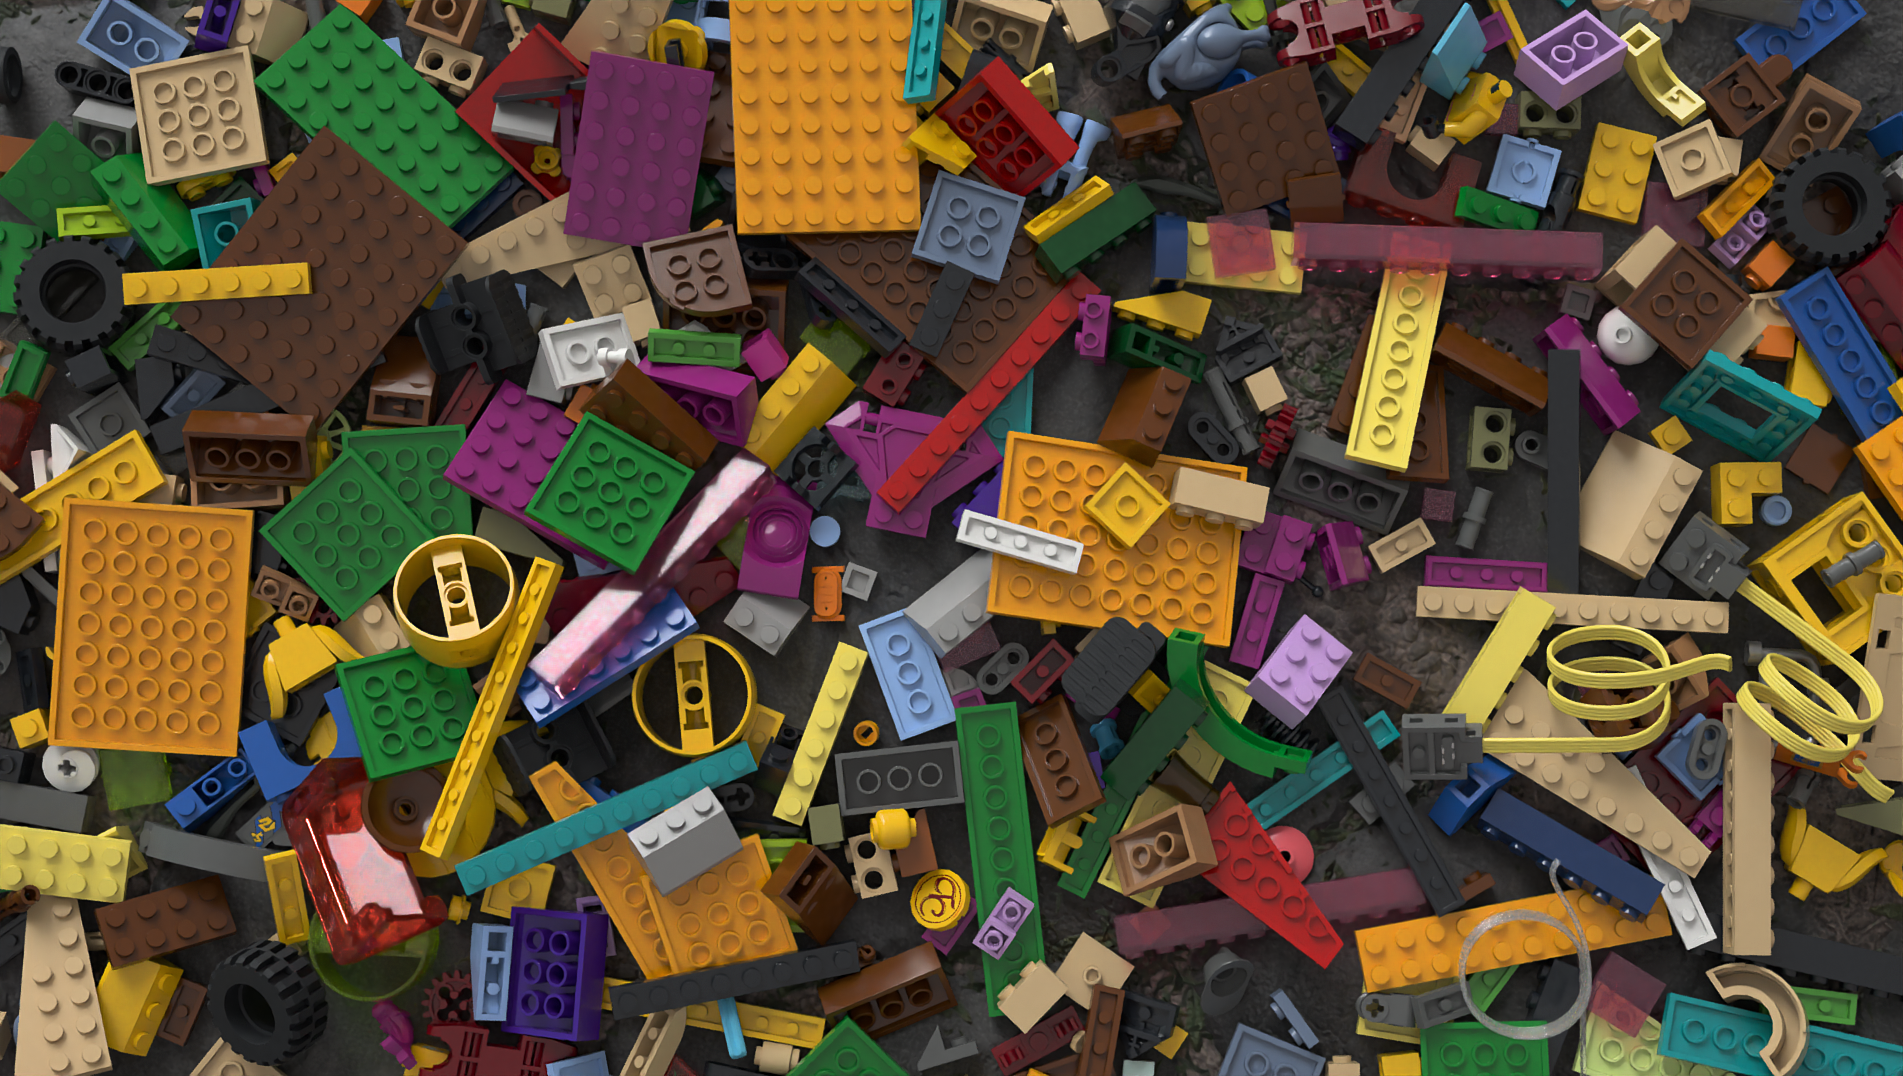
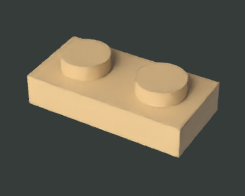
(1400, 545)

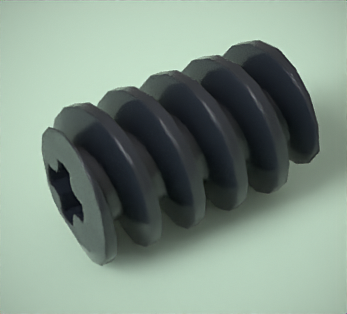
(1286, 735)

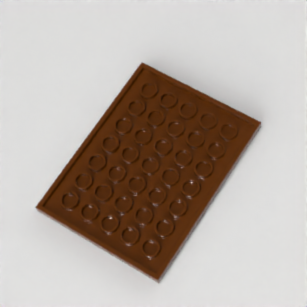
(370, 266)
(900, 286)

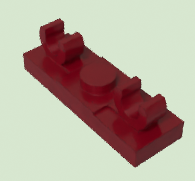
(1038, 1041)

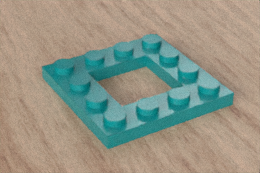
(1789, 412)

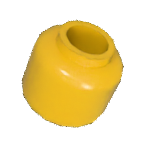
(892, 829)

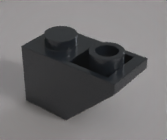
(778, 760)

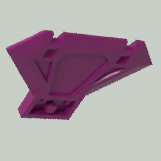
(885, 451)

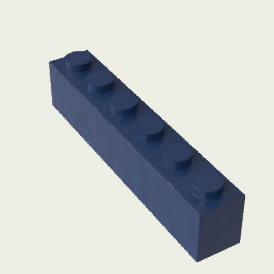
(1582, 861)

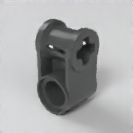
(1392, 1008)

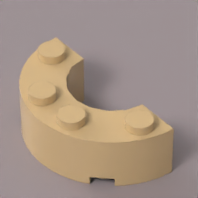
(1790, 1020)

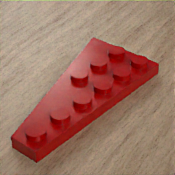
(1263, 882)

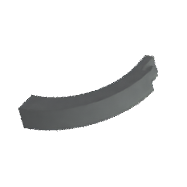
(205, 852)

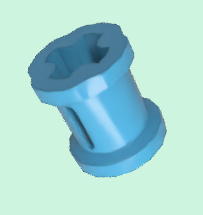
(1107, 738)

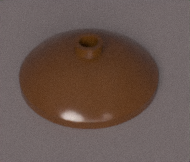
(381, 804)

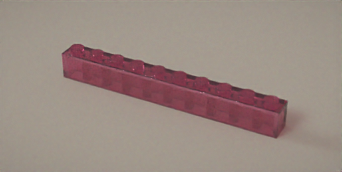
(1446, 250)
(672, 555)
(1225, 918)

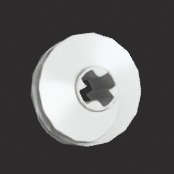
(60, 767)

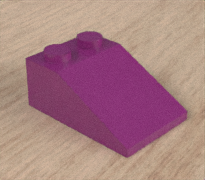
(1342, 555)

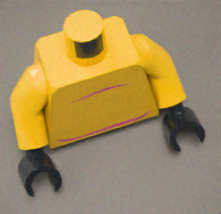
(1471, 111)

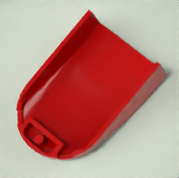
(534, 58)

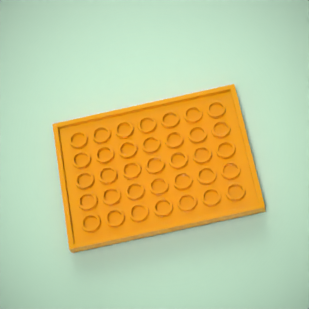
(822, 117)
(1171, 577)
(151, 627)

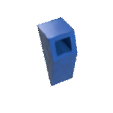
(211, 791)

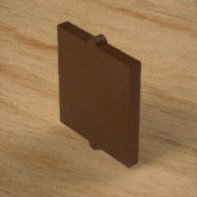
(1316, 199)
(1819, 459)

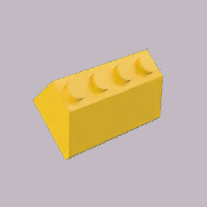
(796, 402)

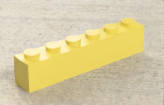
(1501, 658)
(821, 734)

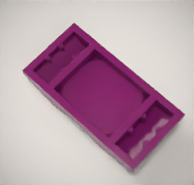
(776, 543)

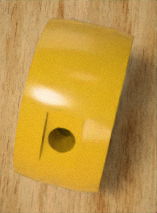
(448, 560)
(694, 719)

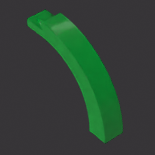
(1219, 728)

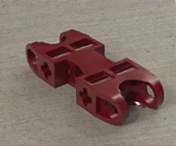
(1339, 25)
(474, 1056)

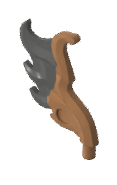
(1654, 14)

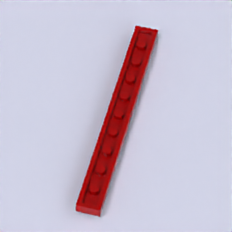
(986, 395)

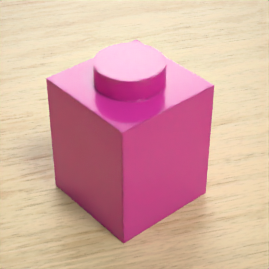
(765, 355)

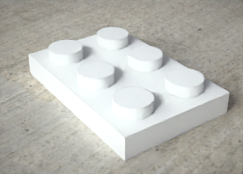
(574, 348)

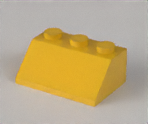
(135, 1002)

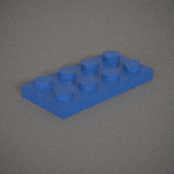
(1816, 27)

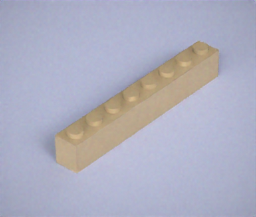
(1747, 835)

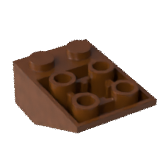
(1145, 131)
(405, 387)
(810, 891)

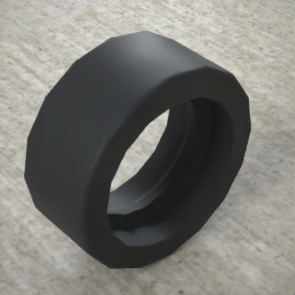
(10, 76)

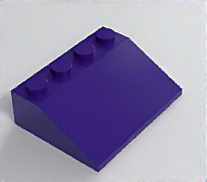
(556, 973)

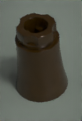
(1185, 784)

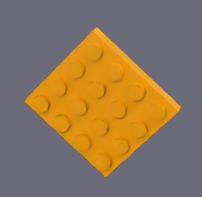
(721, 914)

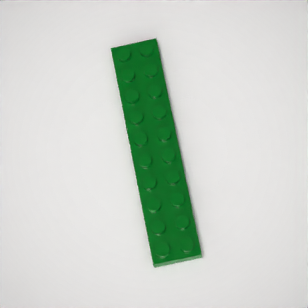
(998, 833)

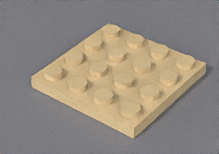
(199, 116)

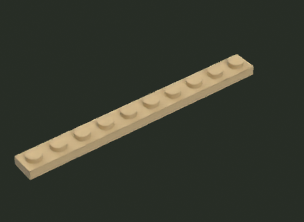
(1579, 609)

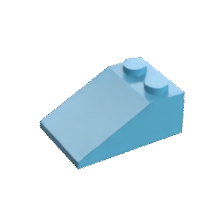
(1455, 55)

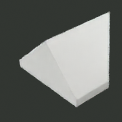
(66, 450)

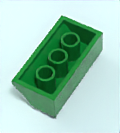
(148, 212)

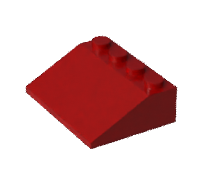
(1007, 129)

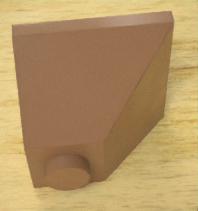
(1687, 689)

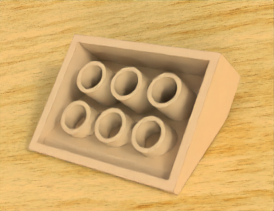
(1632, 503)

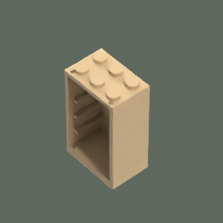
(1638, 263)

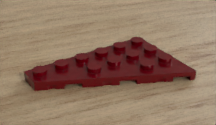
(701, 588)

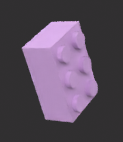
(1570, 59)
(1298, 671)

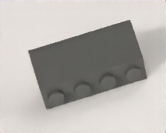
(1347, 489)

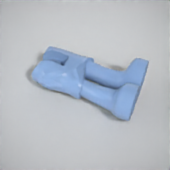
(1076, 171)

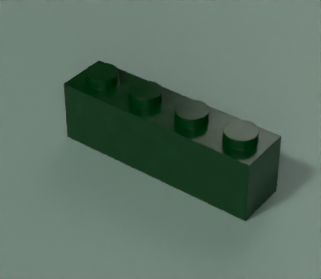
(1095, 233)
(1155, 739)

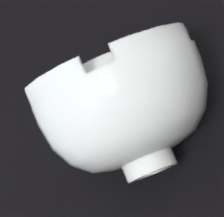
(1623, 339)

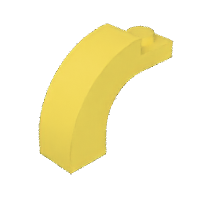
(1655, 78)

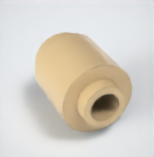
(776, 1058)

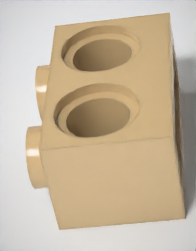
(454, 61)
(879, 862)

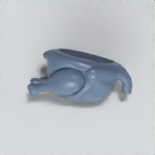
(1204, 52)

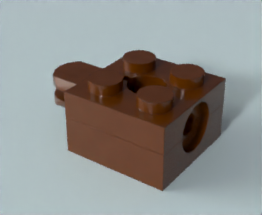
(1745, 93)
(1629, 726)

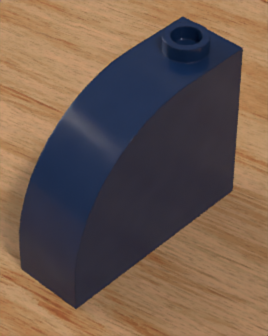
(1168, 253)

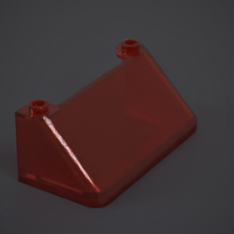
(357, 886)

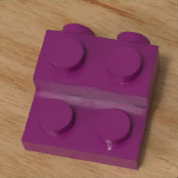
(1096, 319)
(1276, 547)

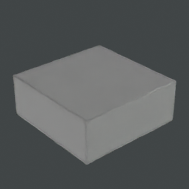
(858, 581)

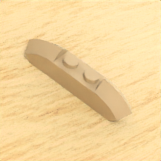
(656, 1043)

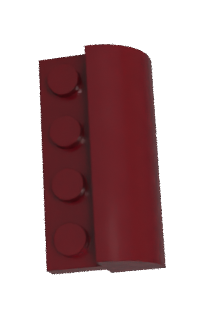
(1876, 293)

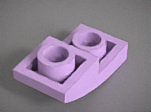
(1740, 237)
(1003, 923)

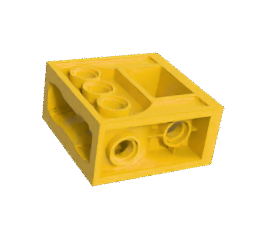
(1820, 544)

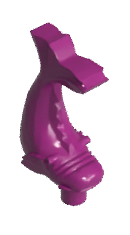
(400, 1030)

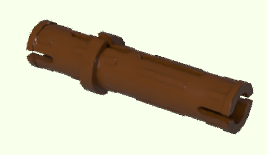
(17, 902)

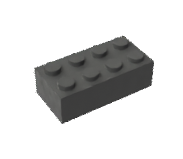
(899, 778)

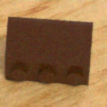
(1144, 413)

